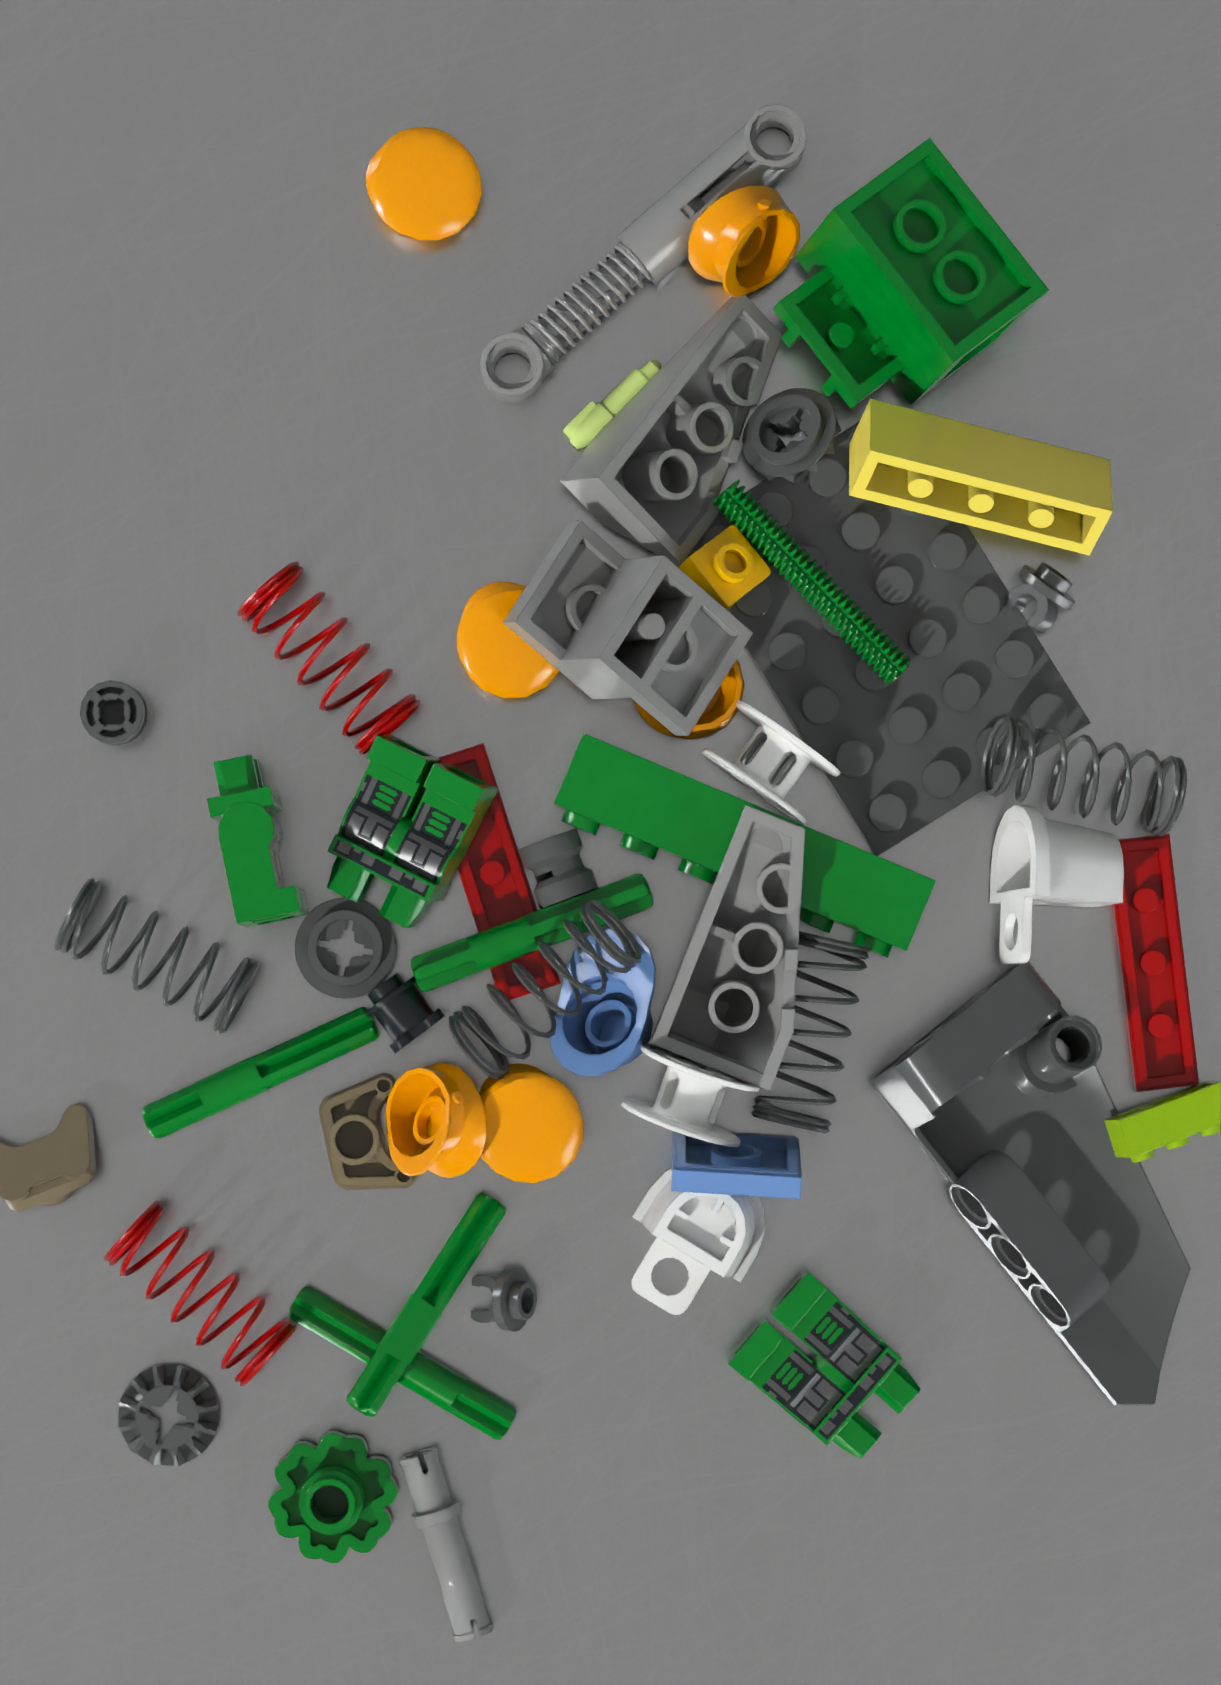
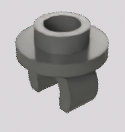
(1045, 586)
(512, 1299)

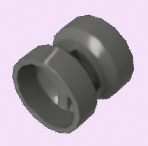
(122, 720)
(558, 868)

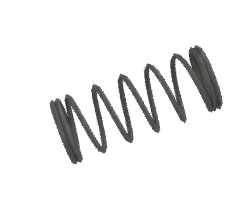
(1153, 804)
(237, 985)
(477, 1025)
(772, 1113)

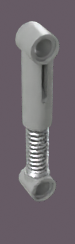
(646, 250)

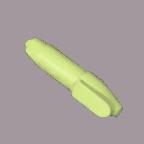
(597, 415)

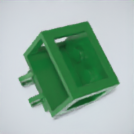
(906, 282)

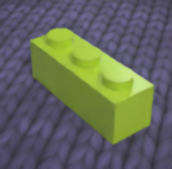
(1166, 1122)

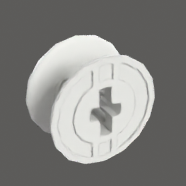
(771, 761)
(688, 1098)

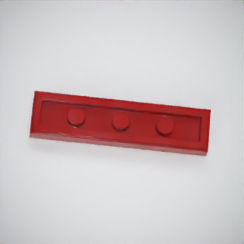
(497, 879)
(1153, 968)

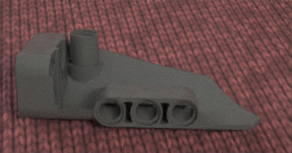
(1040, 1175)

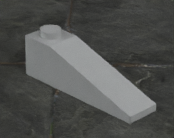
(673, 442)
(740, 969)

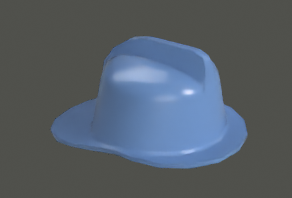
(609, 1024)

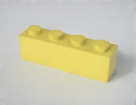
(980, 477)

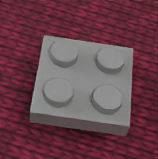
(628, 627)

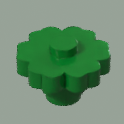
(333, 1496)

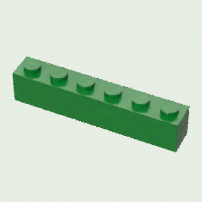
(697, 823)

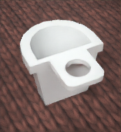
(1049, 866)
(702, 1233)

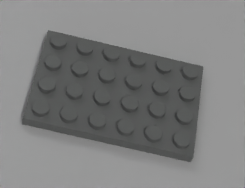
(913, 743)

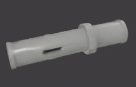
(447, 1548)

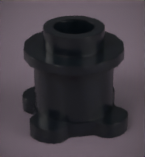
(402, 1010)

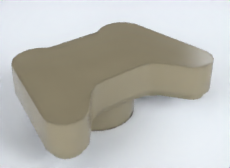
(357, 1137)
(51, 1166)

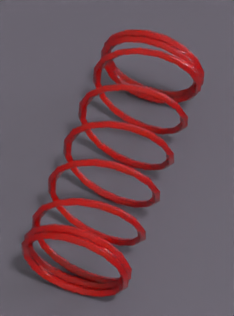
(258, 605)
(135, 1237)

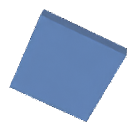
(758, 1167)

